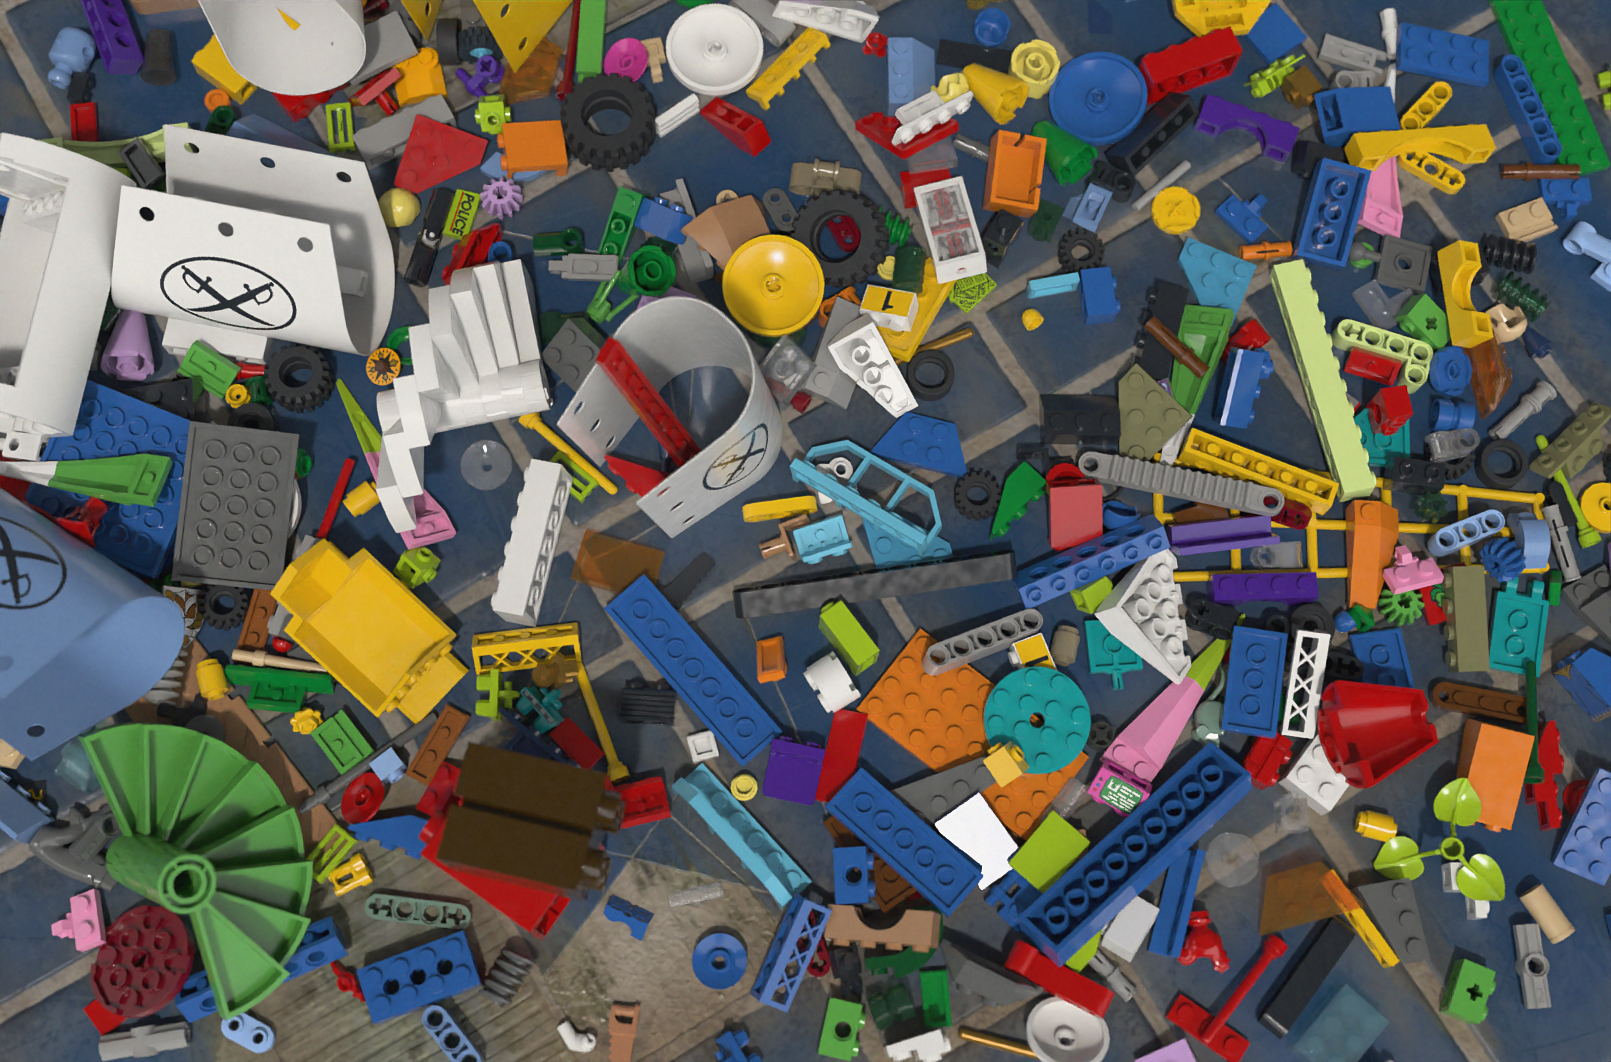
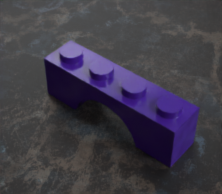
(1273, 135)
(1277, 587)

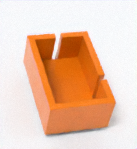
(1014, 173)

